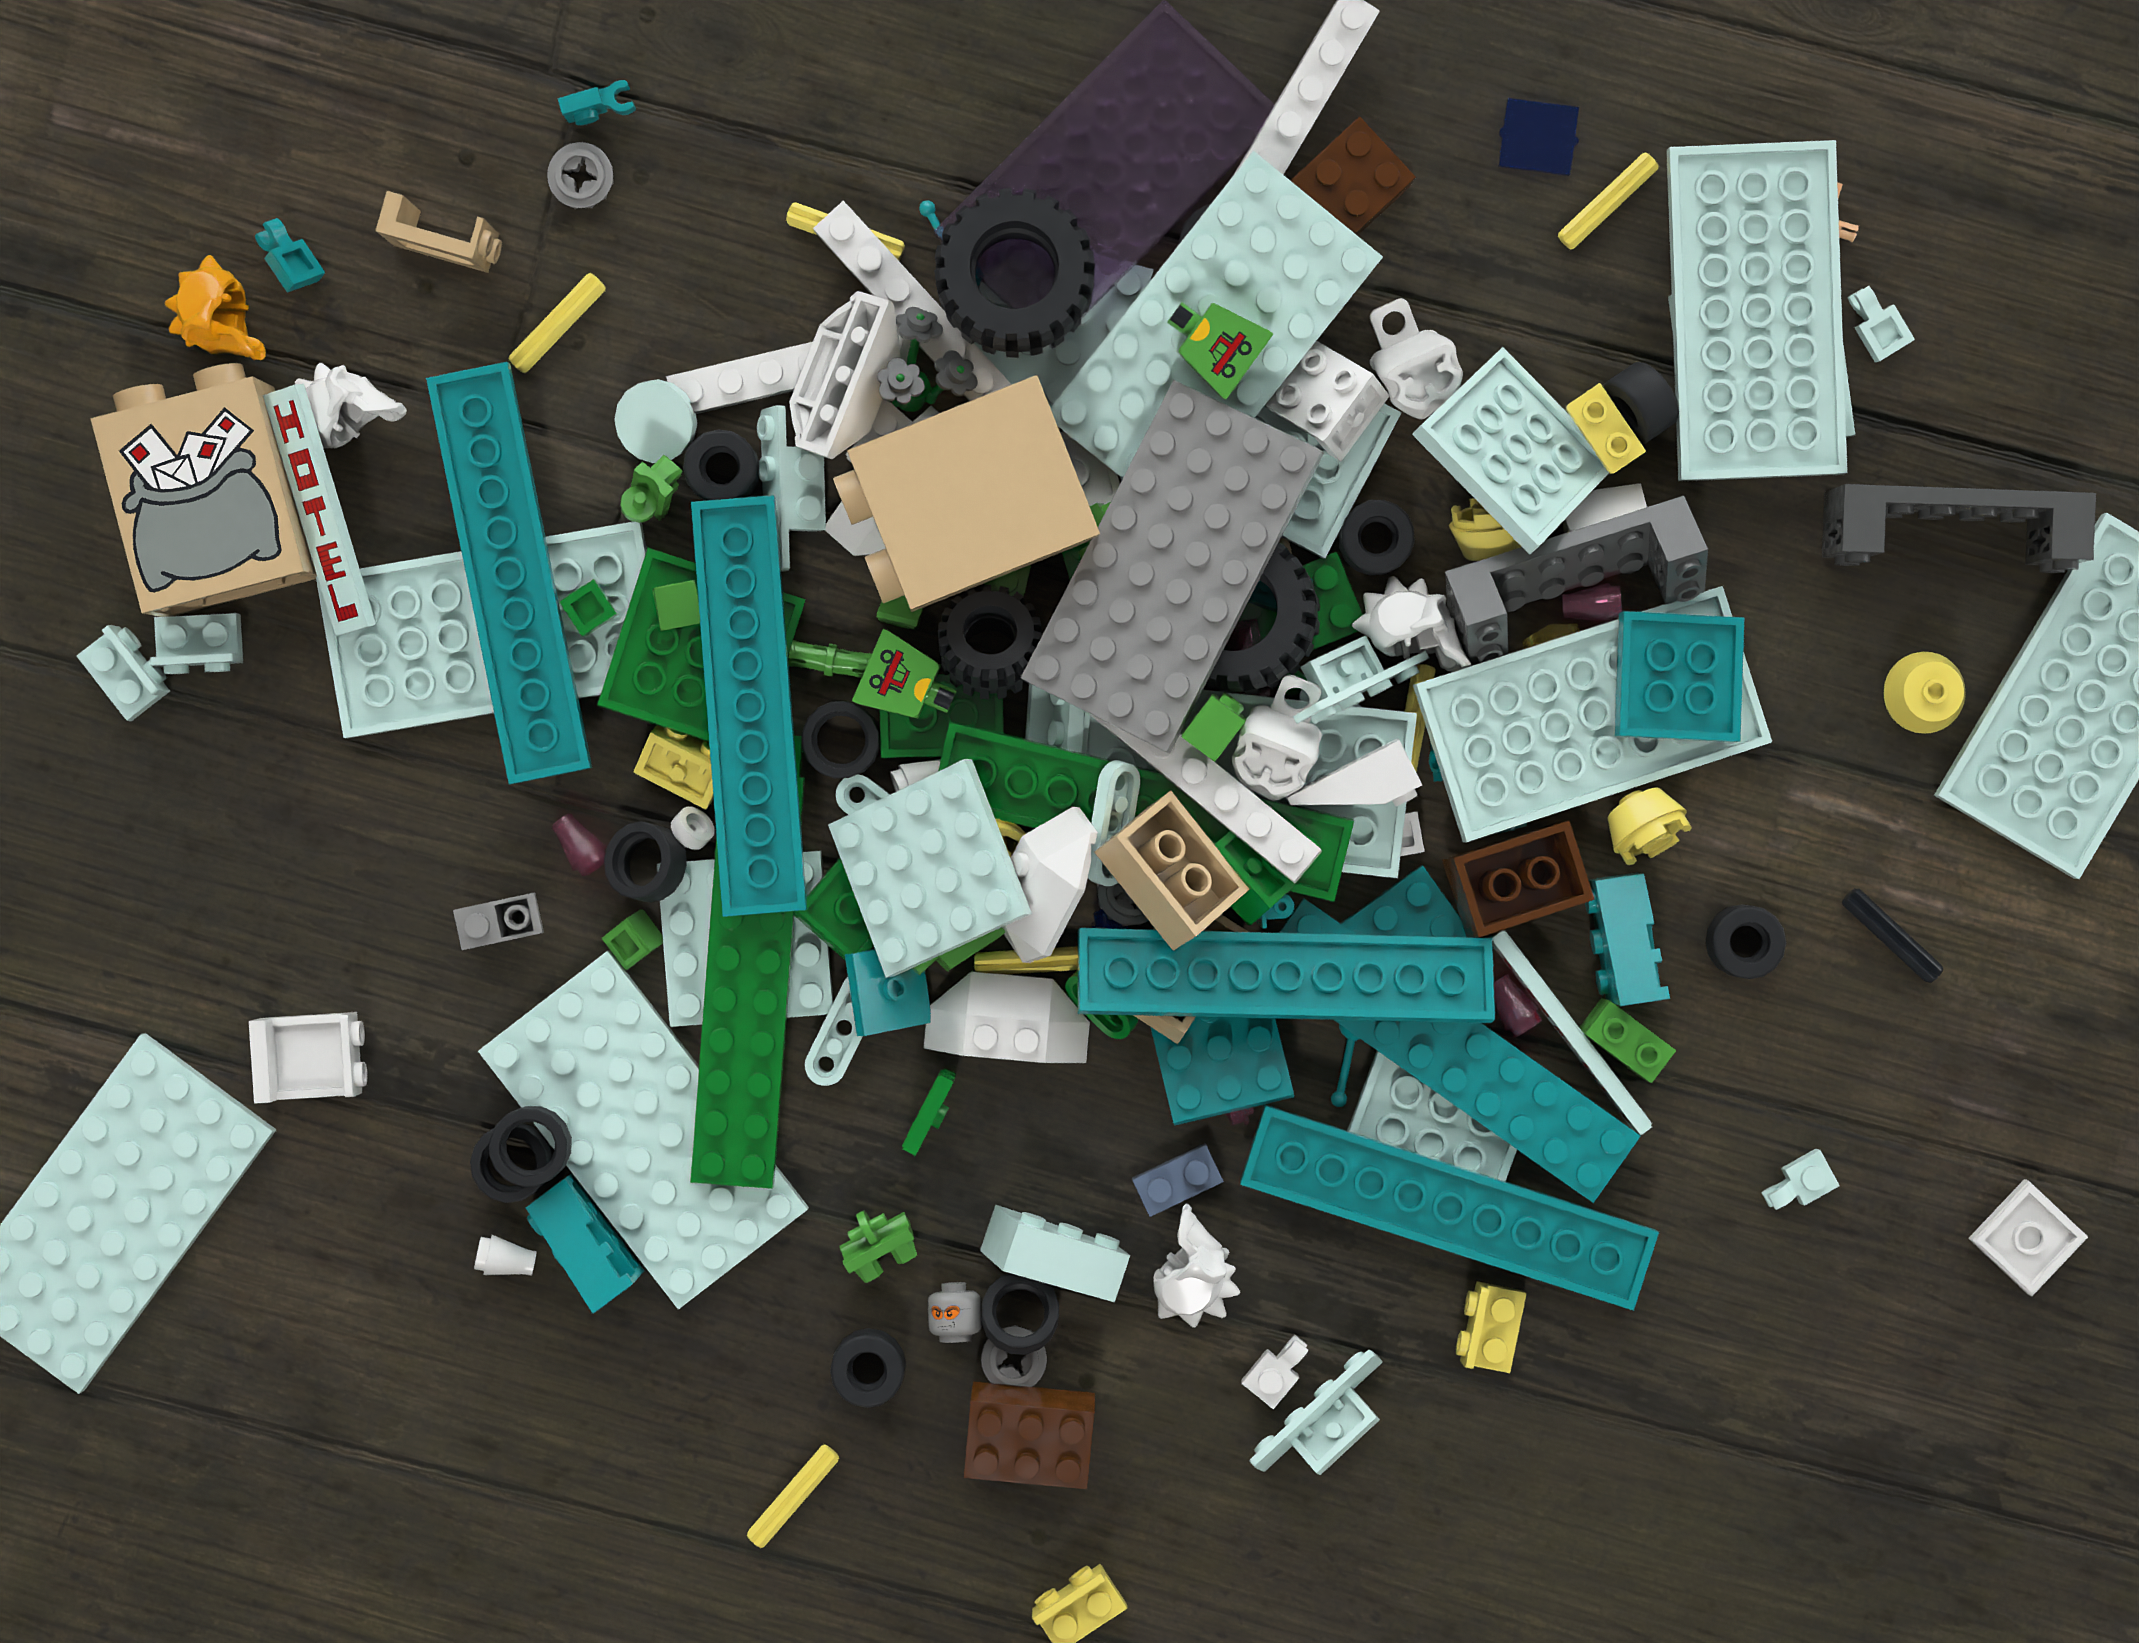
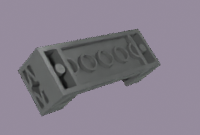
(2057, 522)
(1654, 536)

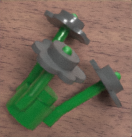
(904, 381)

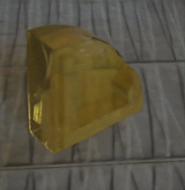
(1550, 633)

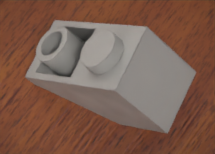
(498, 921)

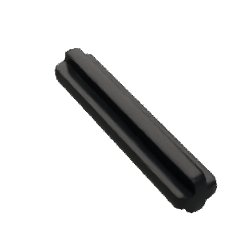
(1892, 935)

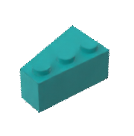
(1625, 940)
(584, 1243)

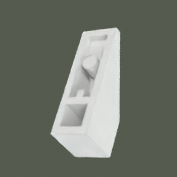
(1371, 779)

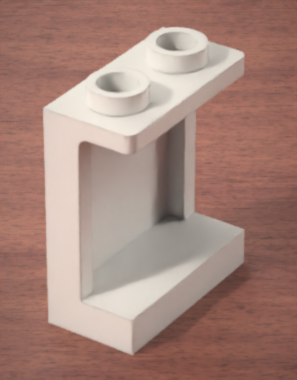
(307, 1056)

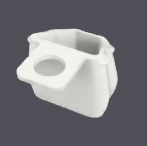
(1414, 365)
(1273, 749)

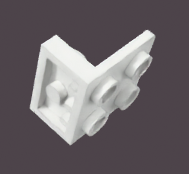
(1329, 399)

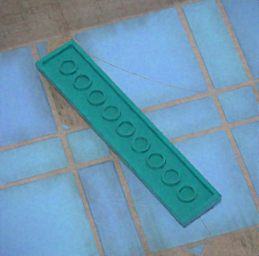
(509, 573)
(749, 706)
(1286, 976)
(1495, 1085)
(1449, 1207)

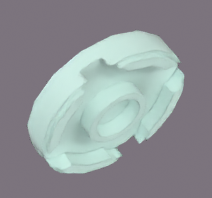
(655, 420)

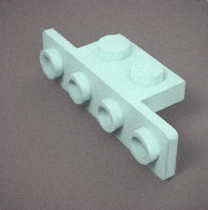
(793, 479)
(1349, 673)
(1328, 1423)

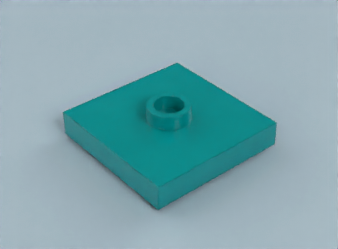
(883, 1001)

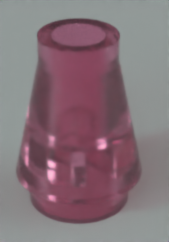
(1595, 603)
(580, 846)
(1514, 1007)

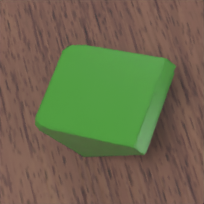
(677, 605)
(899, 614)
(633, 939)

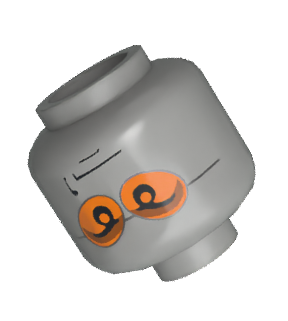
(954, 1313)

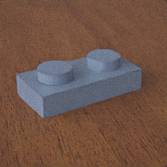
(1177, 1179)

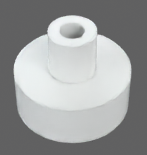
(692, 828)

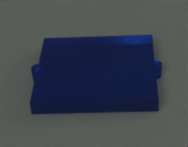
(1538, 136)

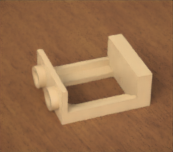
(399, 227)

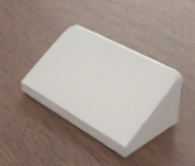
(1605, 505)

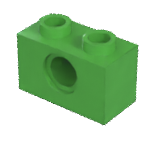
(1215, 725)
(1627, 1040)

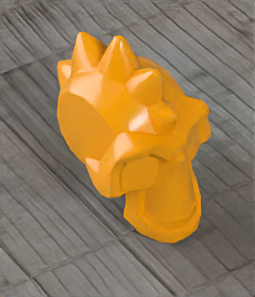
(213, 312)

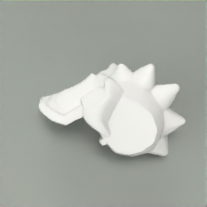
(345, 404)
(1411, 622)
(1195, 1276)

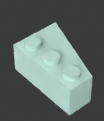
(1055, 1253)

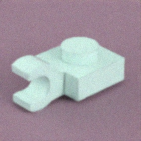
(1882, 329)
(1805, 1179)

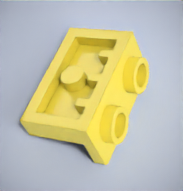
(1605, 429)
(678, 764)
(1491, 1327)
(1079, 1606)

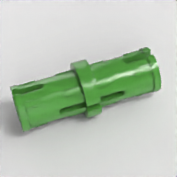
(828, 659)

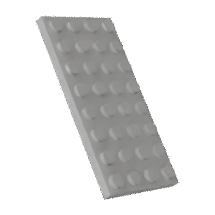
(1172, 566)

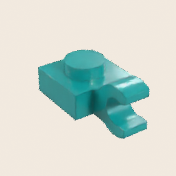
(588, 104)
(289, 260)

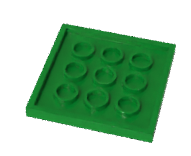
(662, 672)

